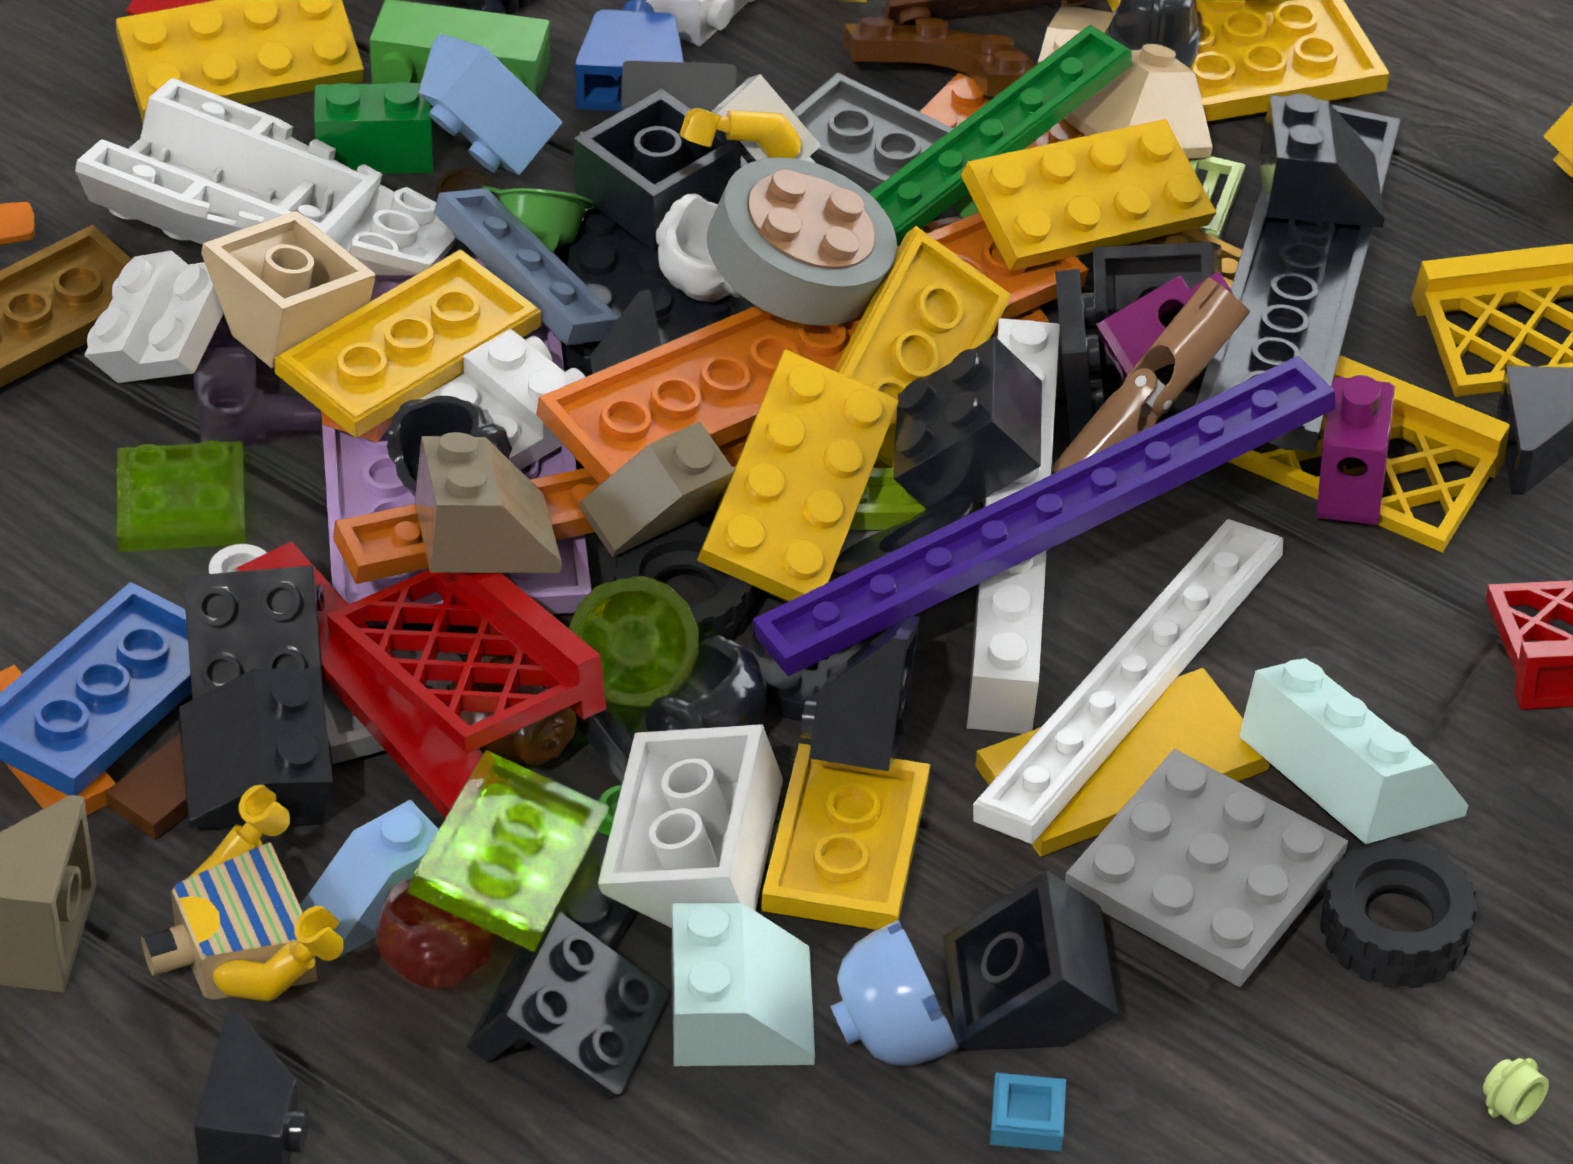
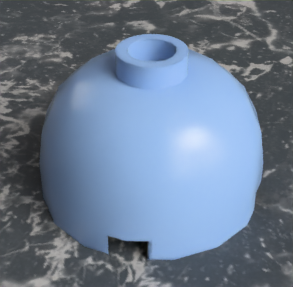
(890, 1001)

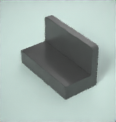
(689, 82)

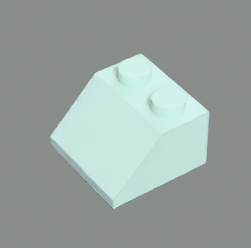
(738, 989)

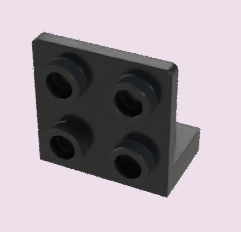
(574, 1005)

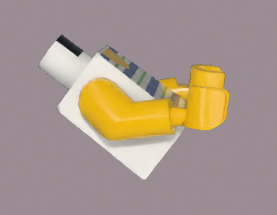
(756, 120)

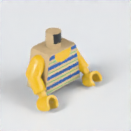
(242, 918)

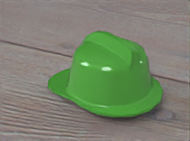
(547, 213)

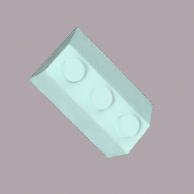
(1344, 754)

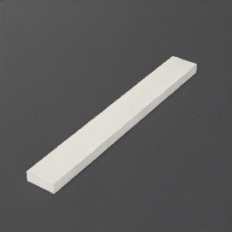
(1127, 682)

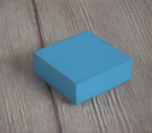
(1028, 1112)

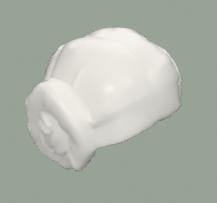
(685, 251)

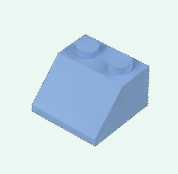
(485, 104)

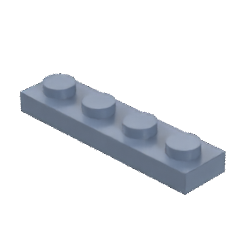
(525, 265)

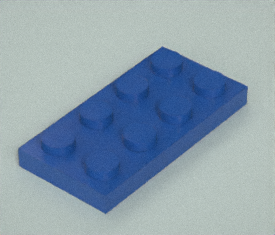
(97, 691)

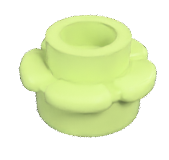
(1515, 1089)

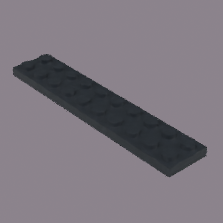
(1299, 289)

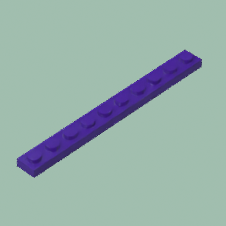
(1042, 515)

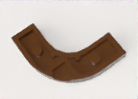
(986, 58)

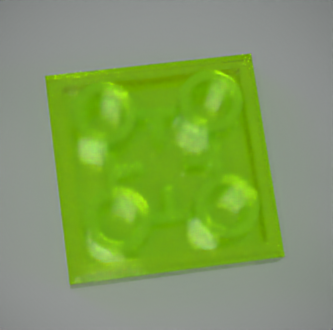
(180, 496)

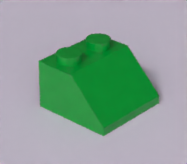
(376, 126)

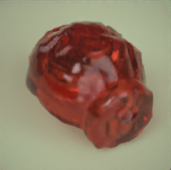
(428, 942)

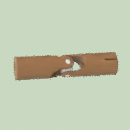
(1188, 343)

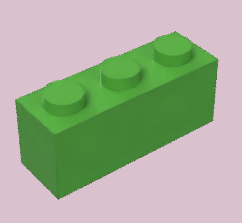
(407, 30)

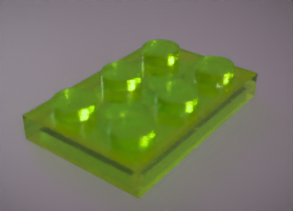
(508, 850)

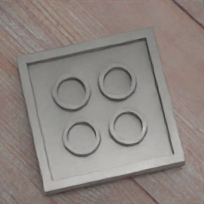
(1206, 866)

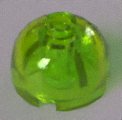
(642, 637)

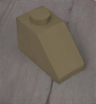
(658, 489)

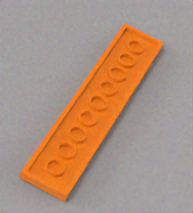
(727, 366)

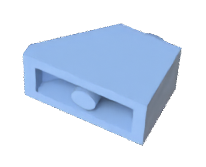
(368, 867)

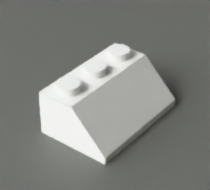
(692, 820)

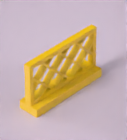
(1480, 287)
(1441, 434)

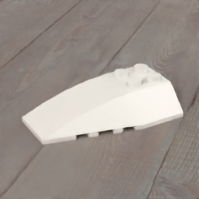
(226, 167)

